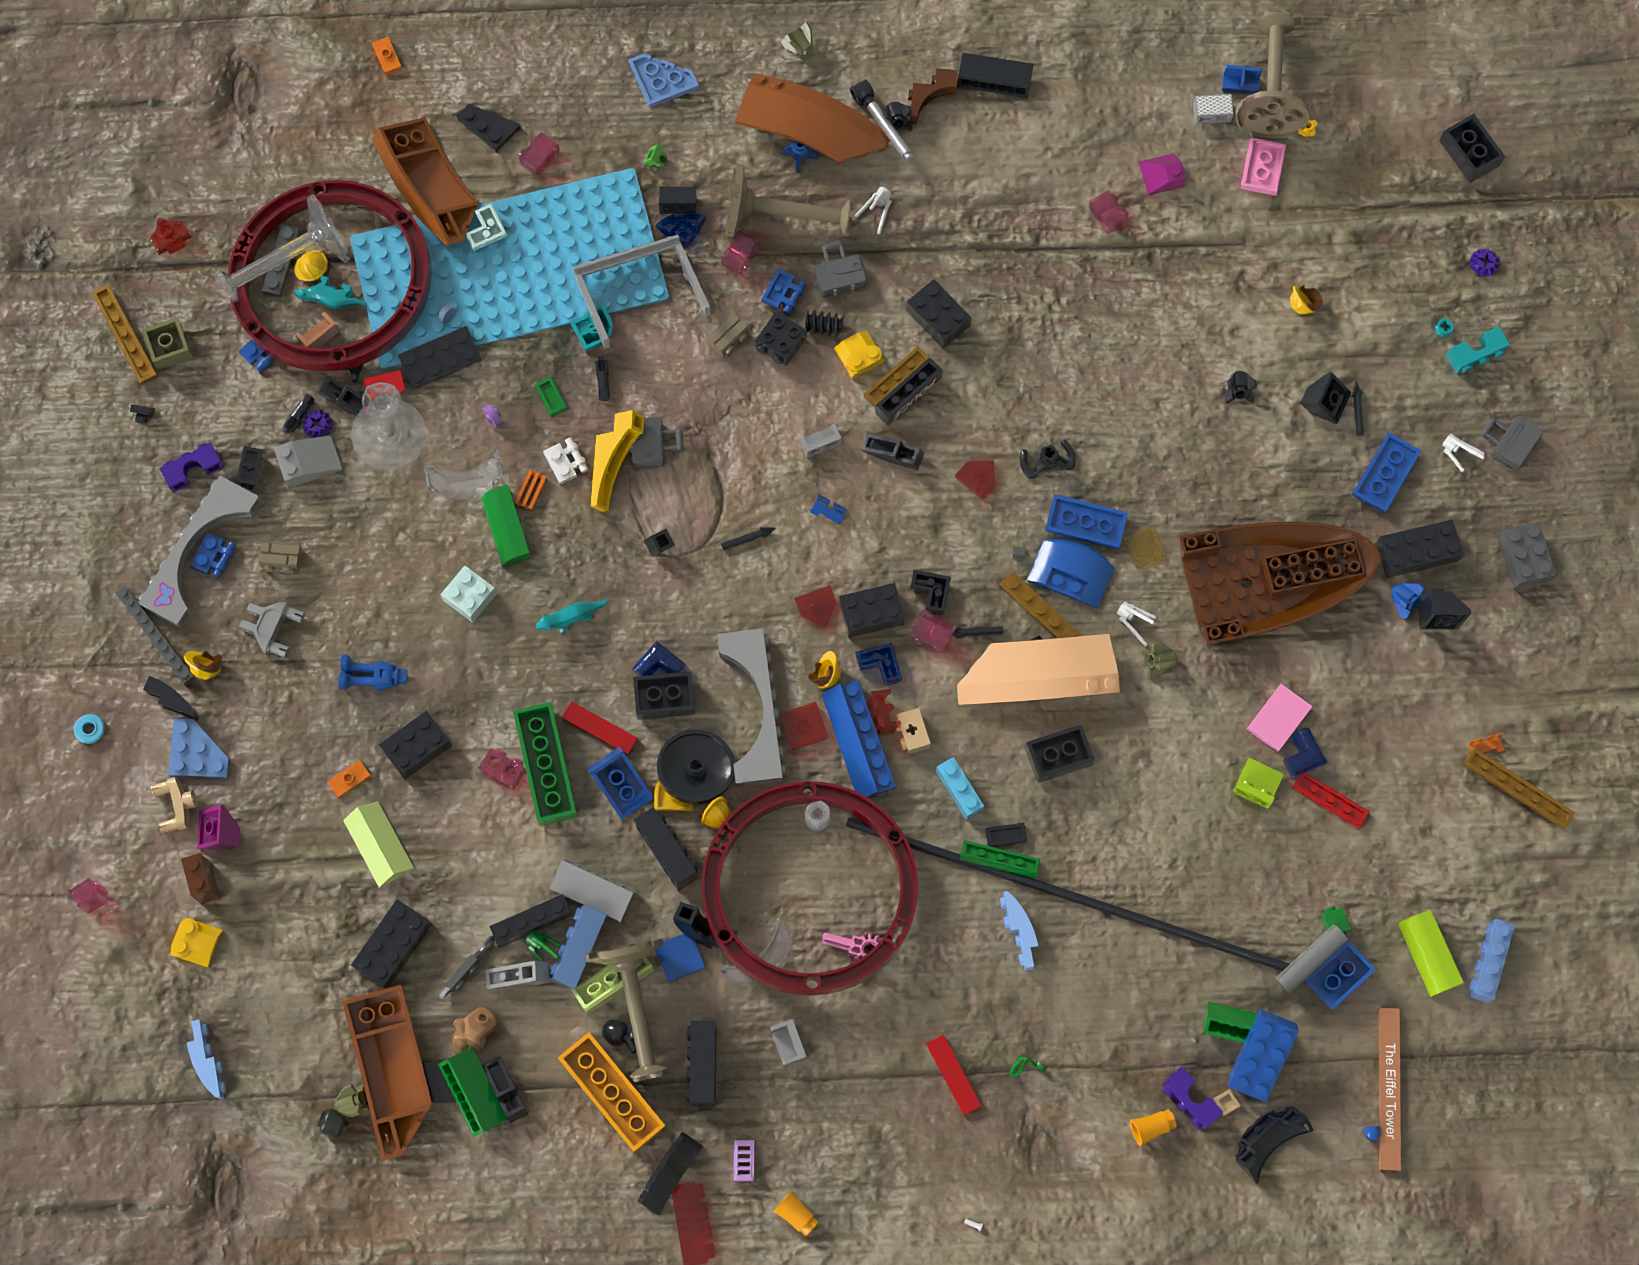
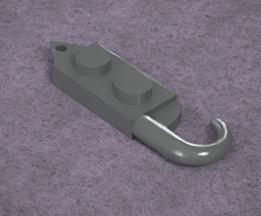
(468, 967)

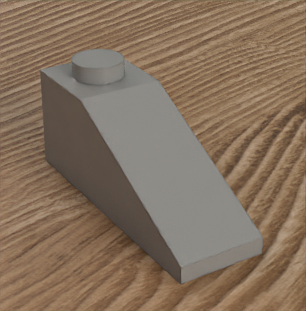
(518, 975)

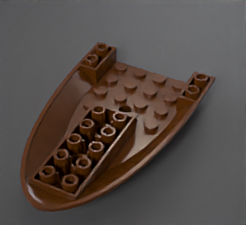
(1258, 552)

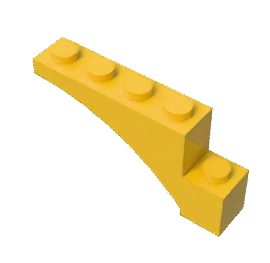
(610, 453)

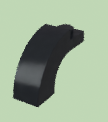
(695, 926)

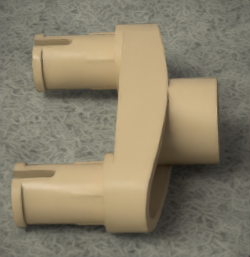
(181, 801)

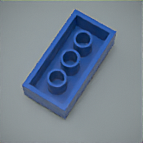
(1263, 1055)

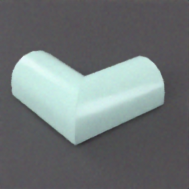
(489, 232)

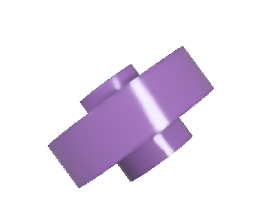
(492, 415)

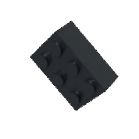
(1471, 148)
(938, 313)
(871, 610)
(664, 695)
(415, 745)
(1059, 753)

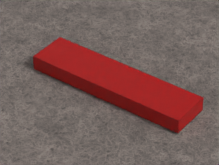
(599, 728)
(1330, 800)
(953, 1075)

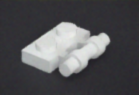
(561, 465)

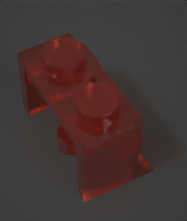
(880, 712)

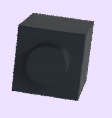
(659, 542)

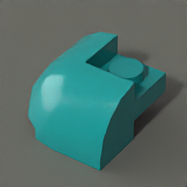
(586, 331)

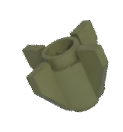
(799, 40)
(1159, 659)
(352, 1102)

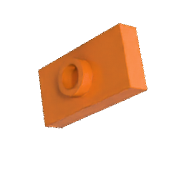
(386, 55)
(349, 779)

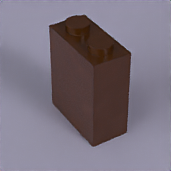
(200, 878)

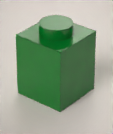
(1335, 917)

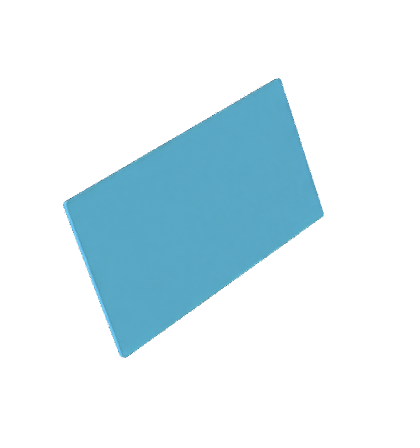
(526, 277)

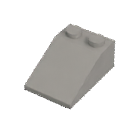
(307, 460)

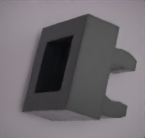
(142, 412)

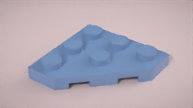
(661, 79)
(195, 753)

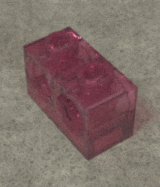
(499, 772)

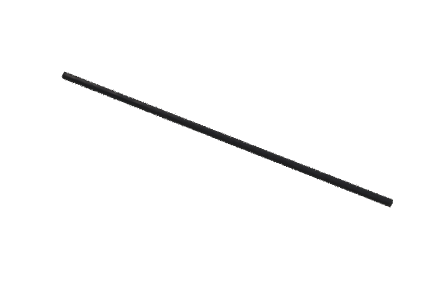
(1084, 900)

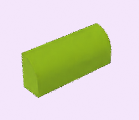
(1430, 953)

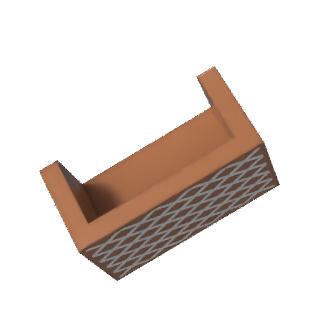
(319, 334)

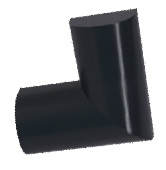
(936, 586)

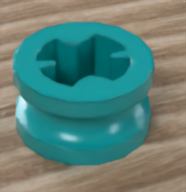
(1440, 331)

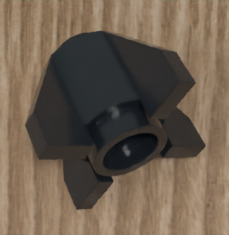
(897, 115)
(1240, 387)

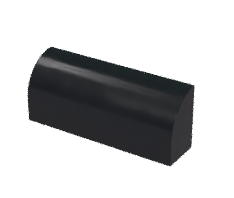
(995, 75)

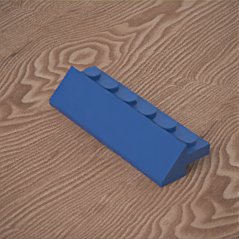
(858, 739)

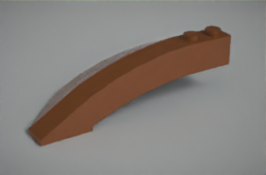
(809, 119)
(426, 178)
(389, 1066)

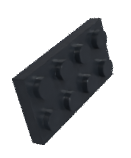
(439, 357)

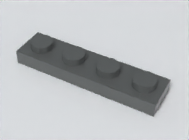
(276, 277)

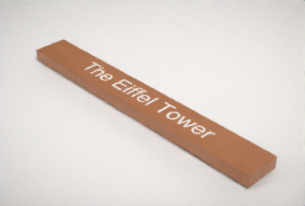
(1389, 1089)

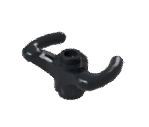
(1048, 458)

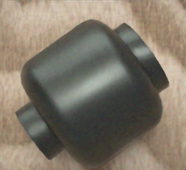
(332, 1123)

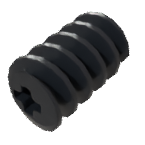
(824, 323)

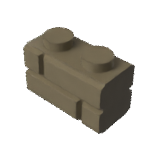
(728, 335)
(280, 557)

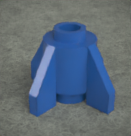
(799, 153)
(1407, 597)

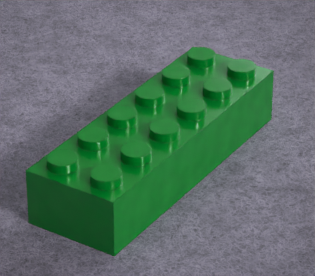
(545, 764)

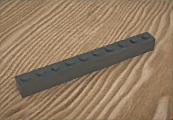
(155, 636)

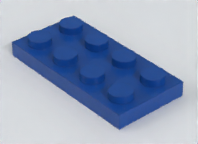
(1386, 472)
(1086, 521)

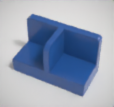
(1241, 79)

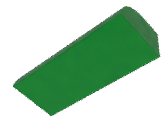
(505, 526)
(1227, 1022)
(472, 1091)

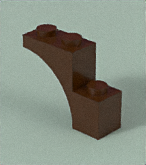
(942, 84)

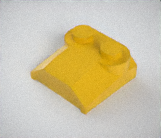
(859, 354)
(195, 942)

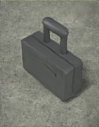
(840, 274)
(1516, 443)
(649, 449)

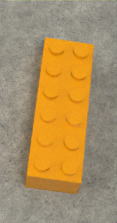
(612, 1092)

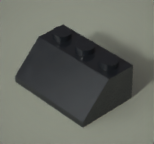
(1442, 611)

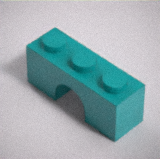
(1464, 357)

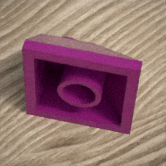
(1162, 173)
(217, 829)

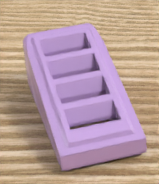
(743, 1177)

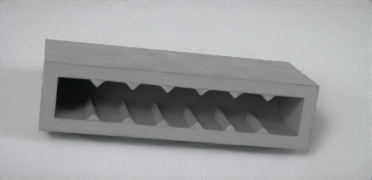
(593, 889)
(1311, 958)

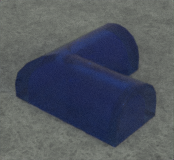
(658, 657)
(881, 657)
(1309, 755)

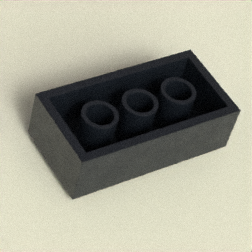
(1419, 548)
(667, 851)
(391, 944)
(702, 1064)

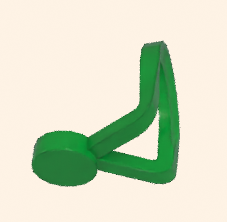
(1012, 1072)

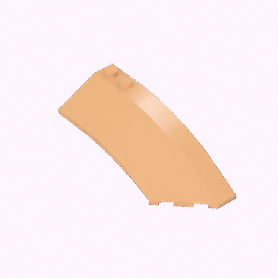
(1041, 670)

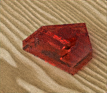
(169, 236)
(978, 477)
(817, 605)

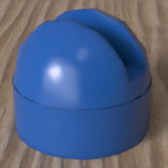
(1372, 1133)

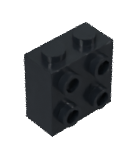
(780, 339)

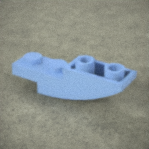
(1018, 922)
(206, 1068)

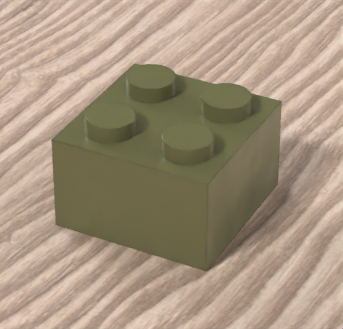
(167, 343)

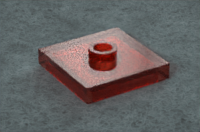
(803, 726)

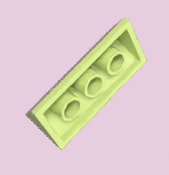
(378, 843)
(605, 986)

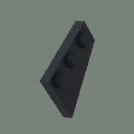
(488, 126)

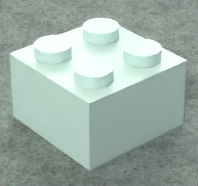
(468, 594)

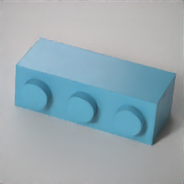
(959, 788)

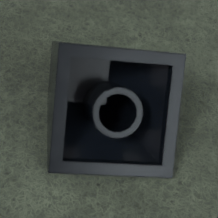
(1326, 398)

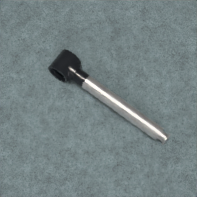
(864, 94)

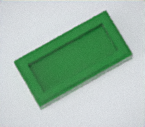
(551, 397)

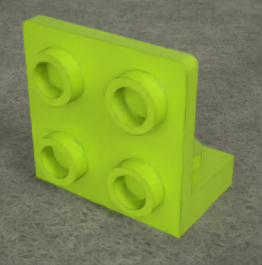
(1258, 783)

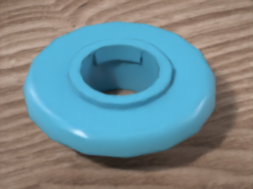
(85, 720)

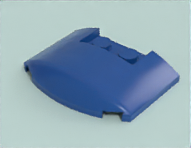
(1072, 570)

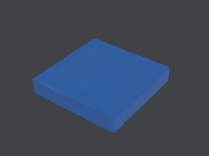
(679, 958)

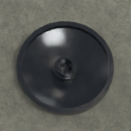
(695, 766)

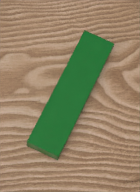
(999, 859)

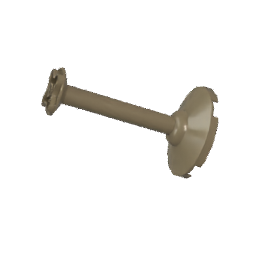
(1273, 112)
(745, 202)
(626, 960)

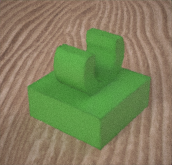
(653, 156)

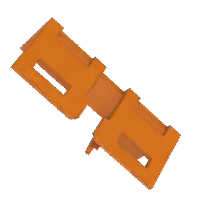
(1494, 743)

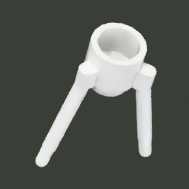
(880, 198)
(1453, 444)
(1128, 611)

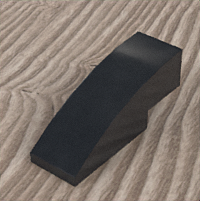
(341, 395)
(893, 451)
(169, 698)
(505, 1089)

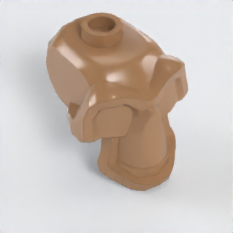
(473, 1029)

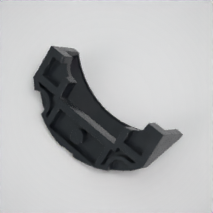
(1266, 1136)
(669, 1173)

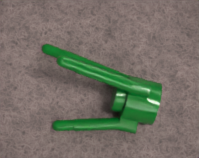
(538, 942)

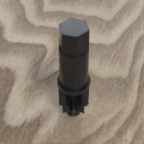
(602, 378)
(298, 413)

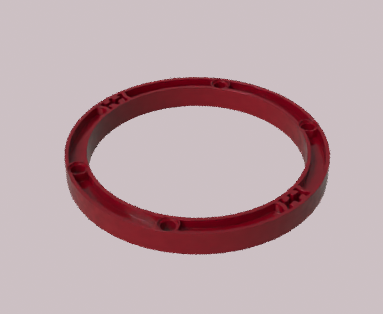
(376, 343)
(790, 795)

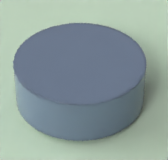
(446, 314)

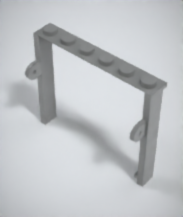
(628, 256)

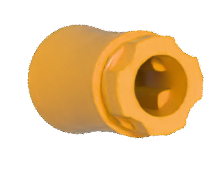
(1152, 1126)
(796, 1214)

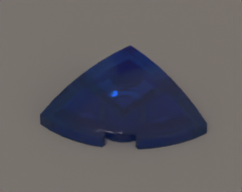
(685, 226)

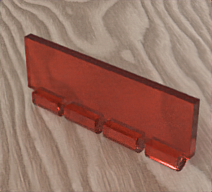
(690, 1228)

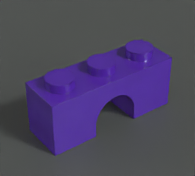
(176, 471)
(1202, 1113)

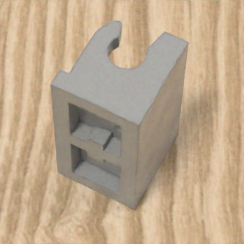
(821, 441)

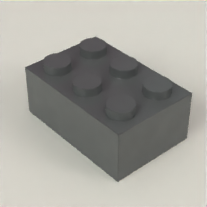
(1526, 555)

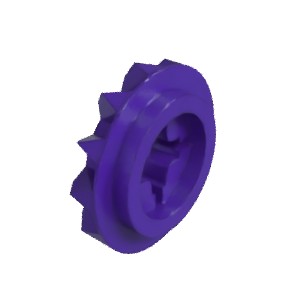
(1478, 265)
(314, 432)

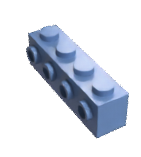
(579, 942)
(1491, 961)

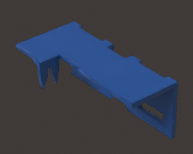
(823, 509)

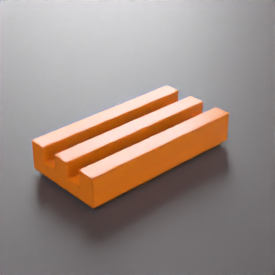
(525, 484)

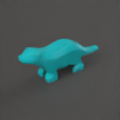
(329, 295)
(569, 615)

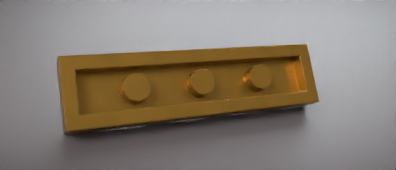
(896, 376)

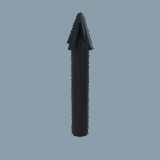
(1357, 393)
(763, 532)
(978, 631)

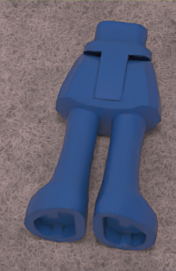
(385, 674)

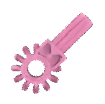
(855, 945)

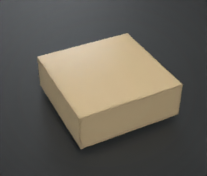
(1227, 1102)

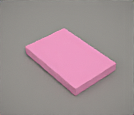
(1263, 166)
(1279, 717)

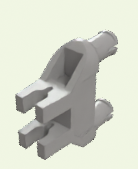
(269, 625)

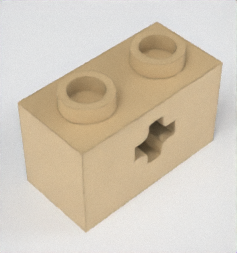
(920, 739)

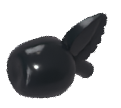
(618, 1033)

